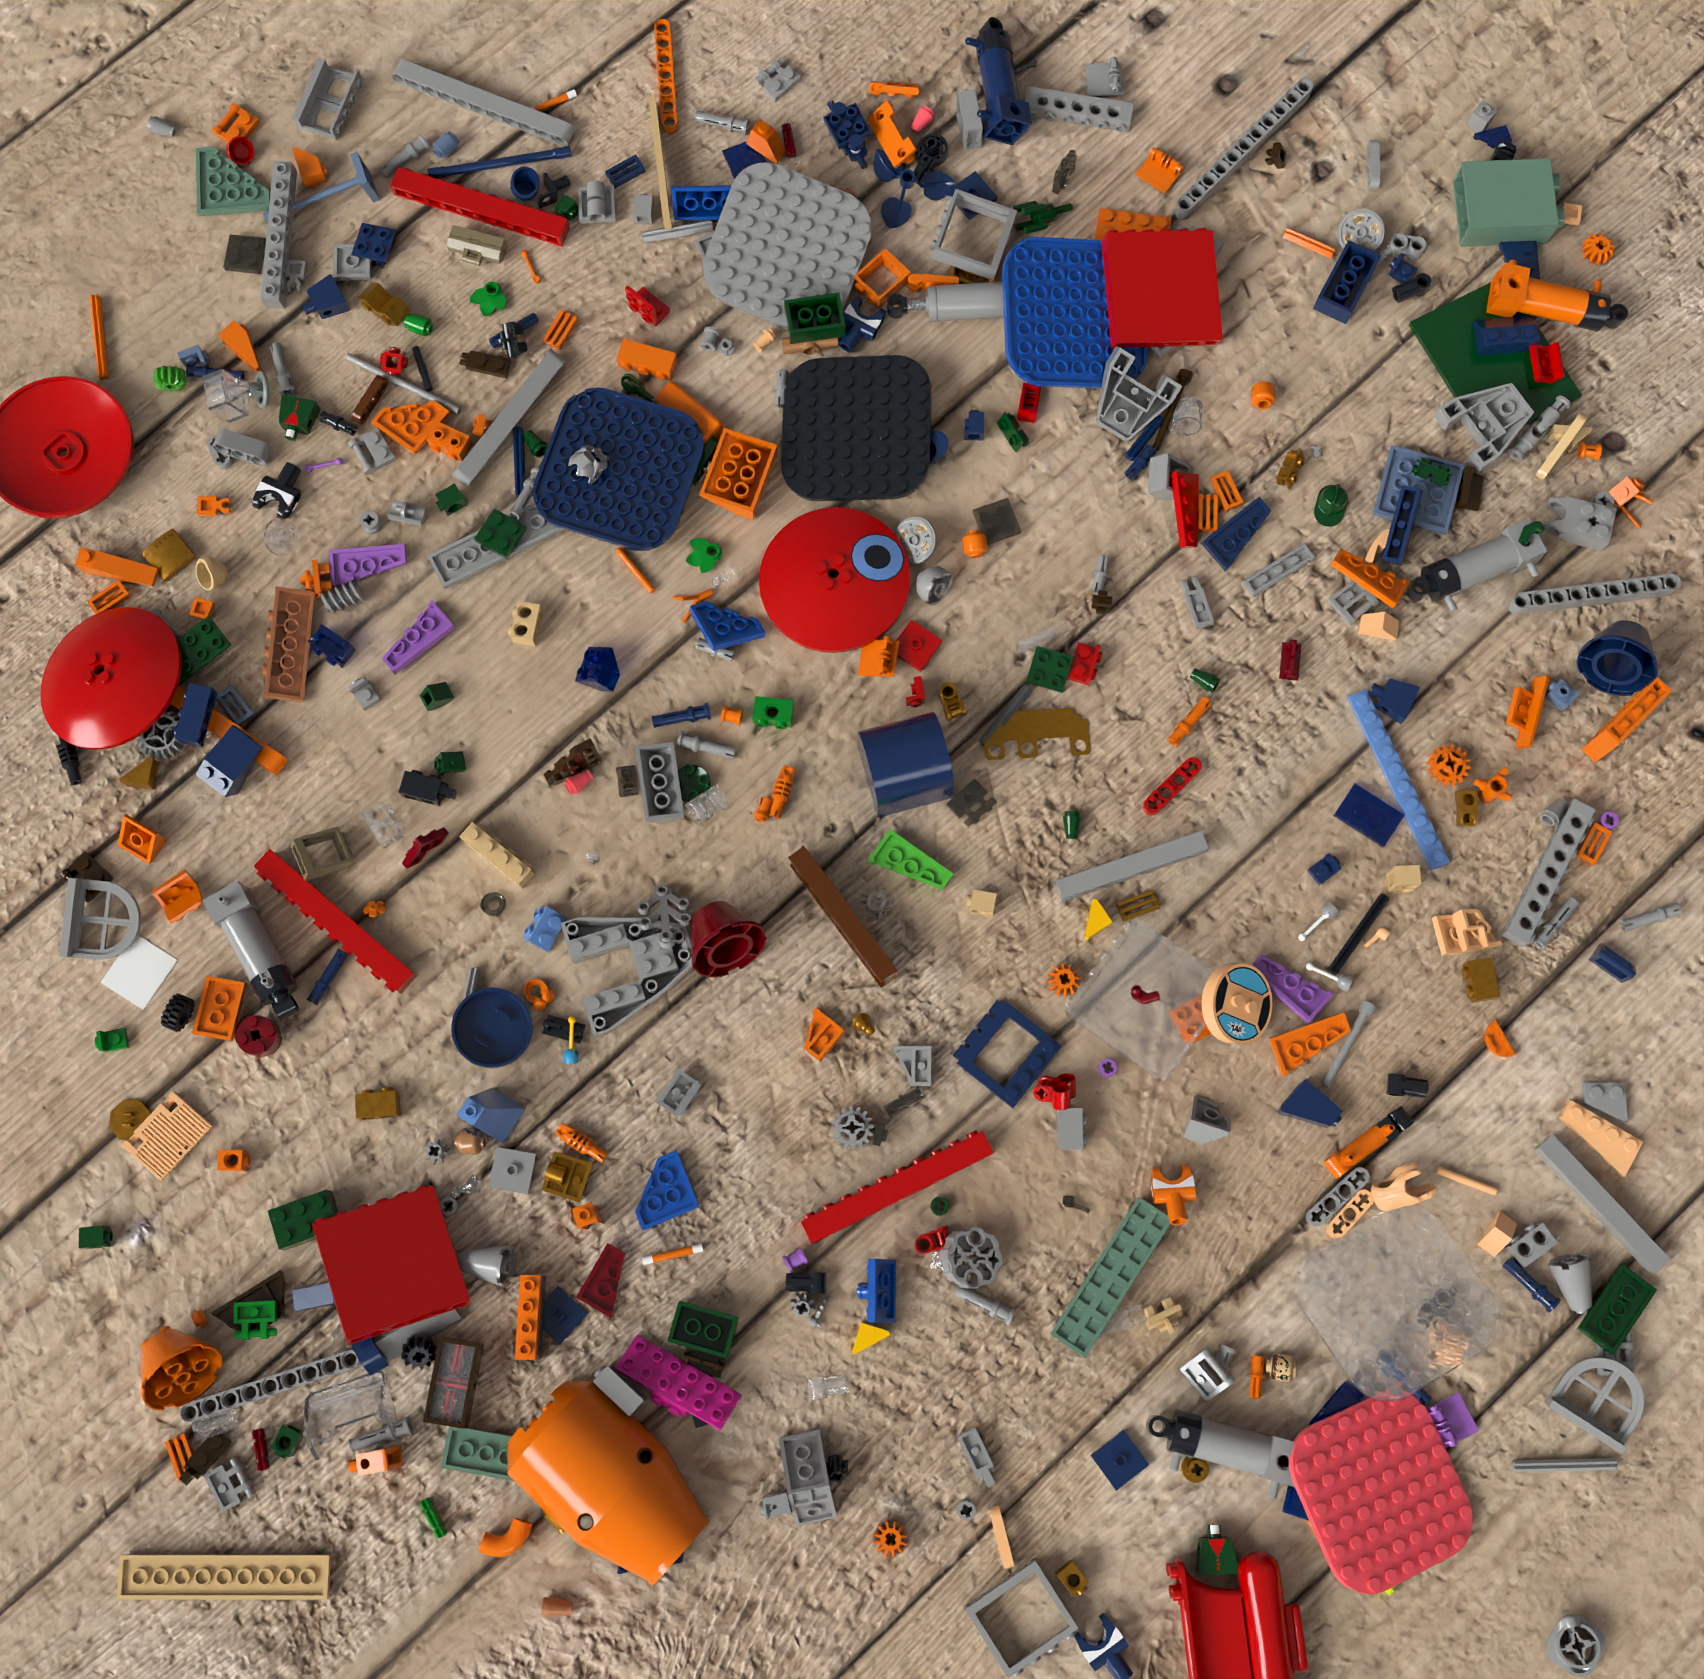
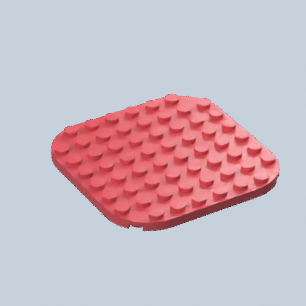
(1380, 1493)

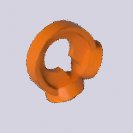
(547, 994)

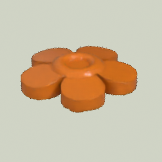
(374, 908)

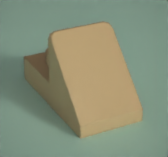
(1558, 431)

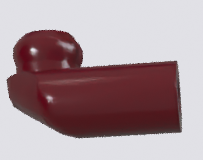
(1143, 997)

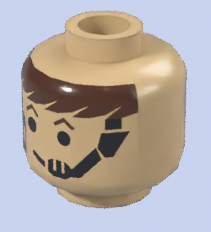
(1281, 1367)

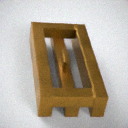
(1153, 900)

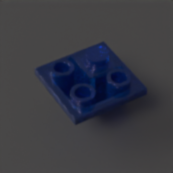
(599, 669)

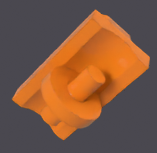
(320, 586)

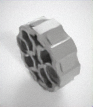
(980, 1274)

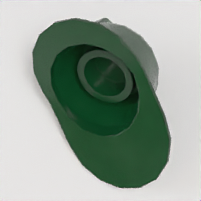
(1330, 505)

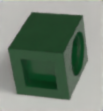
(450, 500)
(95, 1237)
(295, 1436)

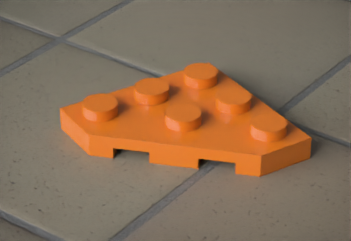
(410, 423)

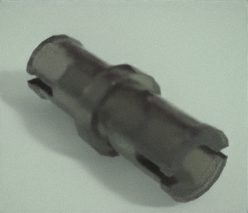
(904, 1101)

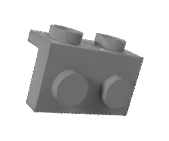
(679, 1093)

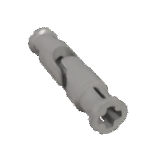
(1547, 418)

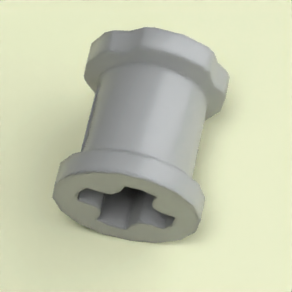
(709, 339)
(1224, 1356)
(971, 1512)

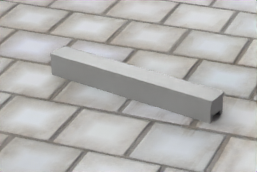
(1131, 866)
(1601, 1204)

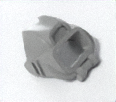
(587, 464)

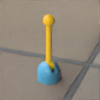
(571, 1055)

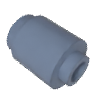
(445, 144)

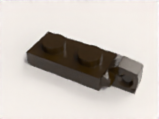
(204, 1457)

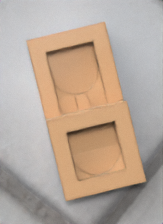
(1378, 546)

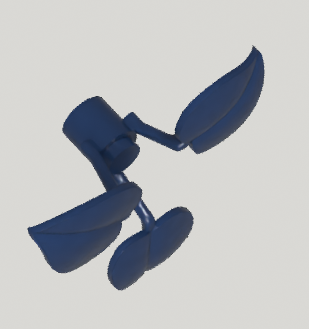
(895, 211)

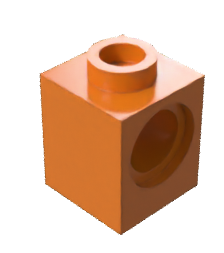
(225, 1157)

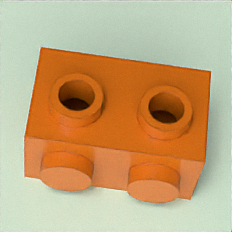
(449, 442)

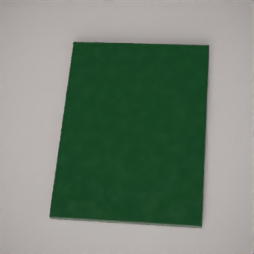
(1451, 345)

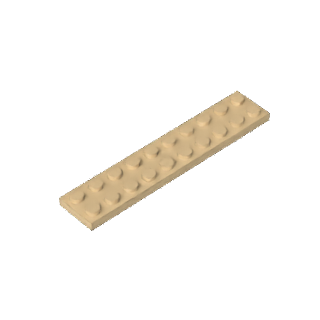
(224, 1577)

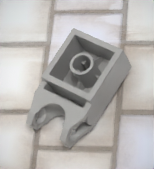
(1581, 522)

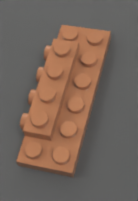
(288, 644)

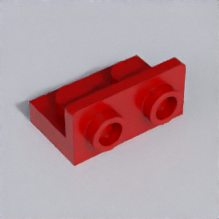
(1084, 662)

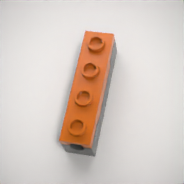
(530, 1317)

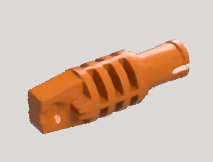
(781, 791)
(580, 1142)

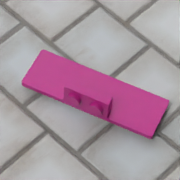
(677, 1384)

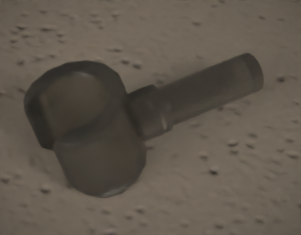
(1068, 1201)

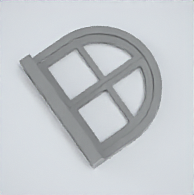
(74, 917)
(1585, 1420)

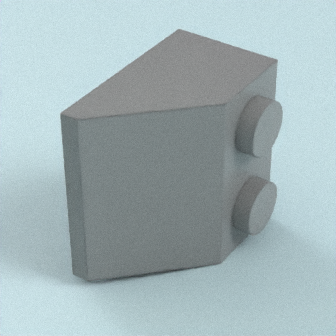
(1160, 475)

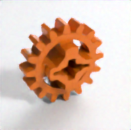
(1446, 773)

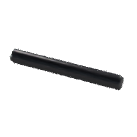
(1358, 934)

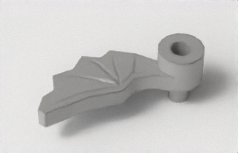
(813, 1320)

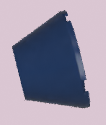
(1619, 659)

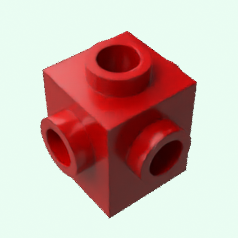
(387, 363)

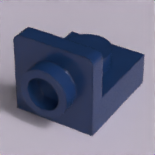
(1402, 270)
(1324, 869)

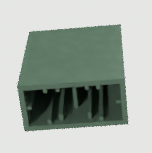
(1506, 201)

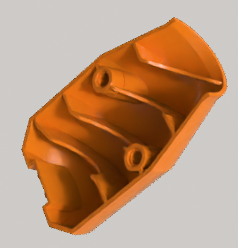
(587, 1463)

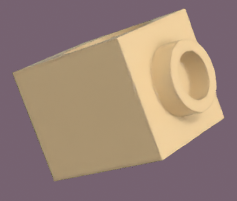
(981, 902)

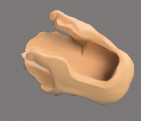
(1395, 1191)

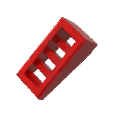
(1029, 414)

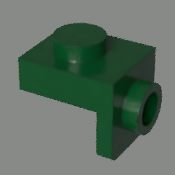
(449, 762)

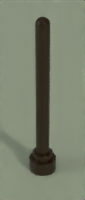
(1184, 377)

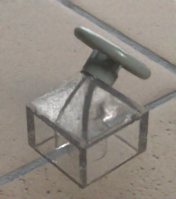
(231, 396)

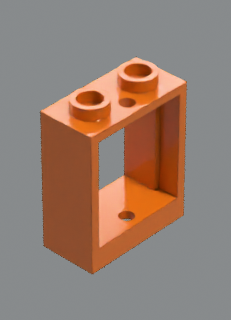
(893, 265)

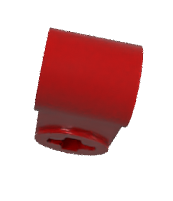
(934, 1239)

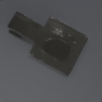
(880, 1132)

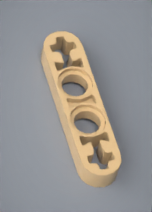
(1561, 446)

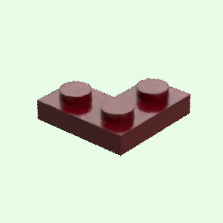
(422, 845)

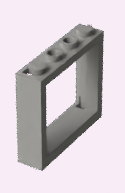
(982, 207)
(999, 1589)

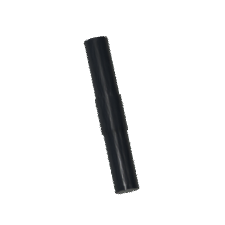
(422, 368)

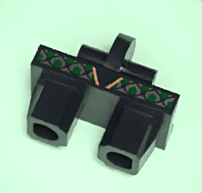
(509, 339)

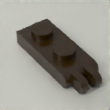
(486, 363)

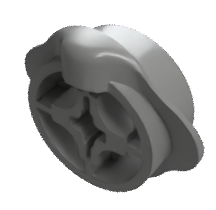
(1555, 1650)

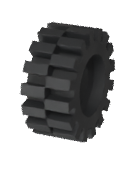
(177, 1012)

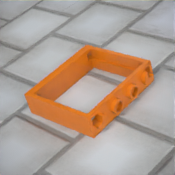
(1626, 719)

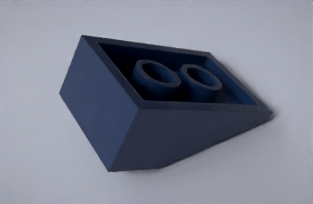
(230, 762)

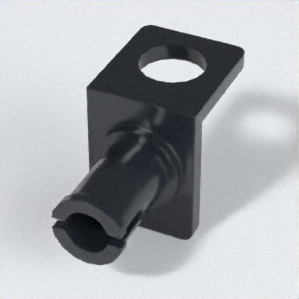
(552, 187)

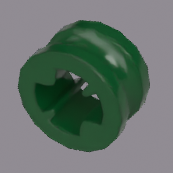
(933, 1204)

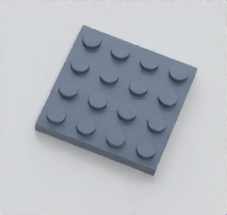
(1436, 501)

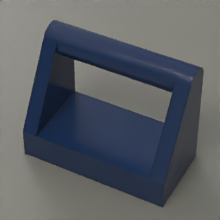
(1613, 963)

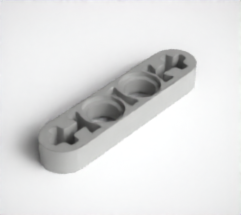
(1335, 1194)

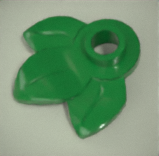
(487, 300)
(701, 554)

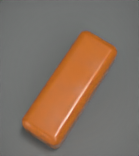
(676, 398)

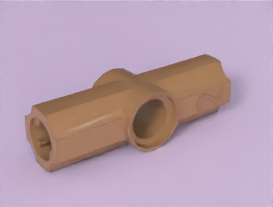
(808, 348)

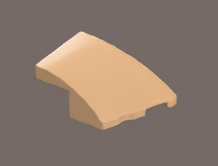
(1464, 932)

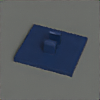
(561, 1315)

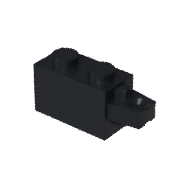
(425, 788)

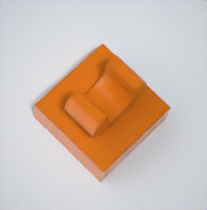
(201, 608)

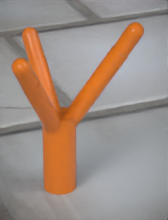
(698, 597)

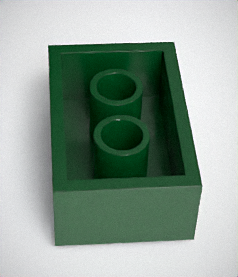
(814, 318)
(294, 1220)
(703, 1329)

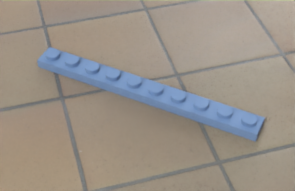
(1398, 780)

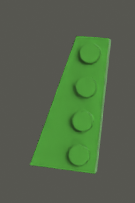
(906, 859)

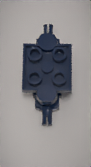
(848, 130)

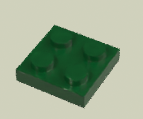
(500, 533)

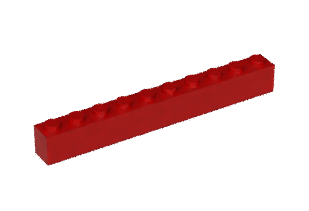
(480, 206)
(335, 921)
(897, 1187)

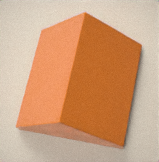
(140, 839)

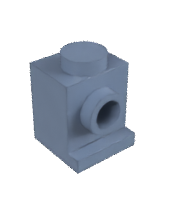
(1561, 700)

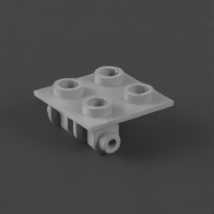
(1104, 78)

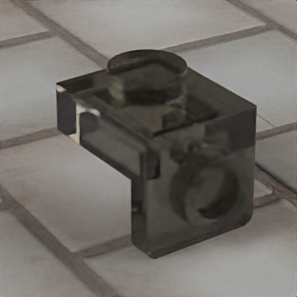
(627, 781)

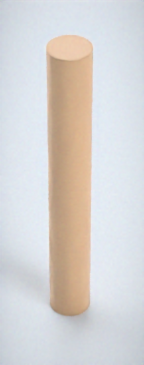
(1466, 1180)

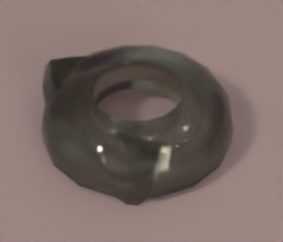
(493, 896)

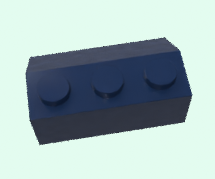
(1505, 335)

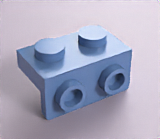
(544, 928)

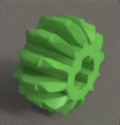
(170, 378)

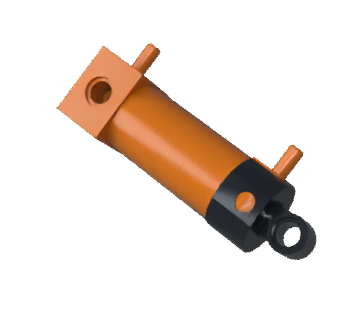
(1517, 292)

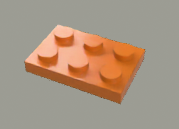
(219, 1008)

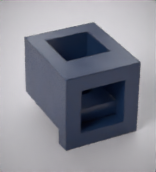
(974, 426)

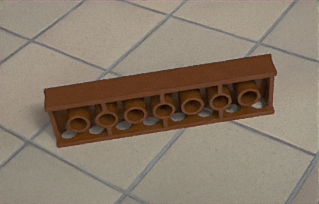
(842, 917)

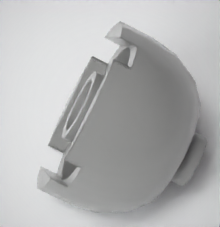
(932, 584)

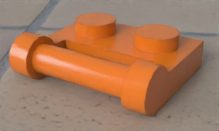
(243, 125)

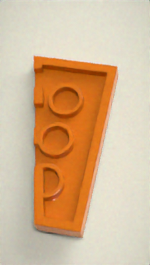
(1377, 582)
(1302, 1043)

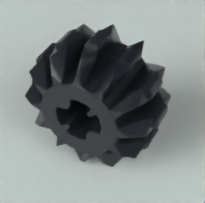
(1504, 151)
(419, 1351)

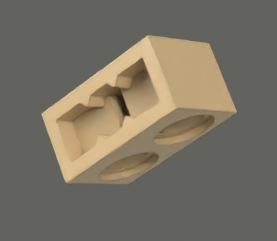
(530, 623)
(1404, 878)

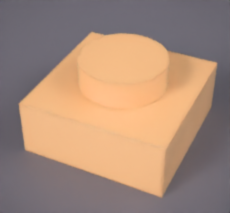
(1572, 213)

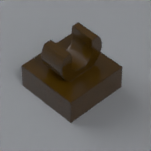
(1277, 155)

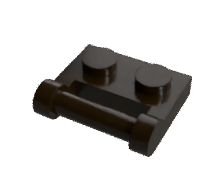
(90, 870)

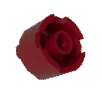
(247, 1036)

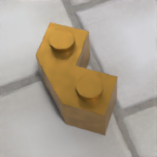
(382, 304)

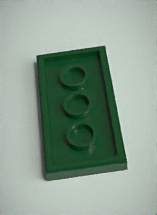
(1616, 1309)

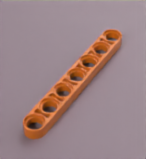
(669, 82)

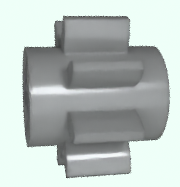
(430, 1151)
(802, 1311)

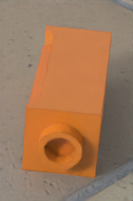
(587, 1215)

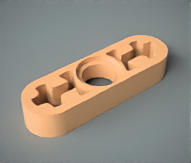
(1364, 1206)
(1001, 1537)

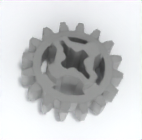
(843, 1128)

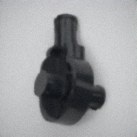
(932, 156)

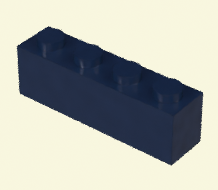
(1402, 525)

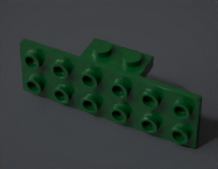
(200, 647)

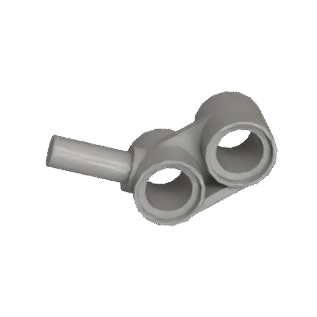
(1406, 245)

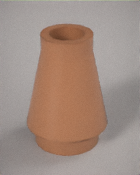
(556, 1607)

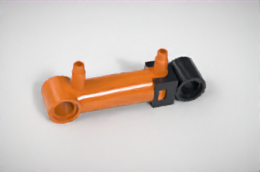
(1368, 1142)

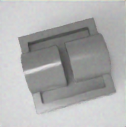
(596, 203)

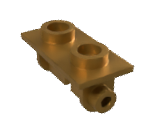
(1294, 461)

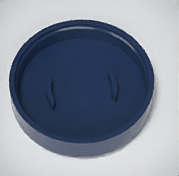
(491, 1028)

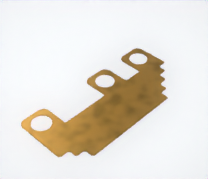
(1038, 724)

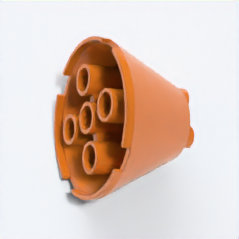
(176, 1368)

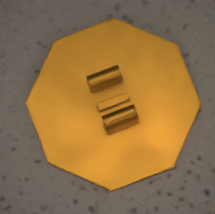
(127, 1118)

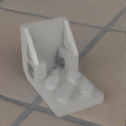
(807, 1478)

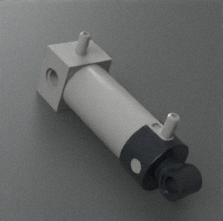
(1478, 564)
(238, 916)
(1225, 1445)

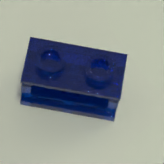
(331, 646)

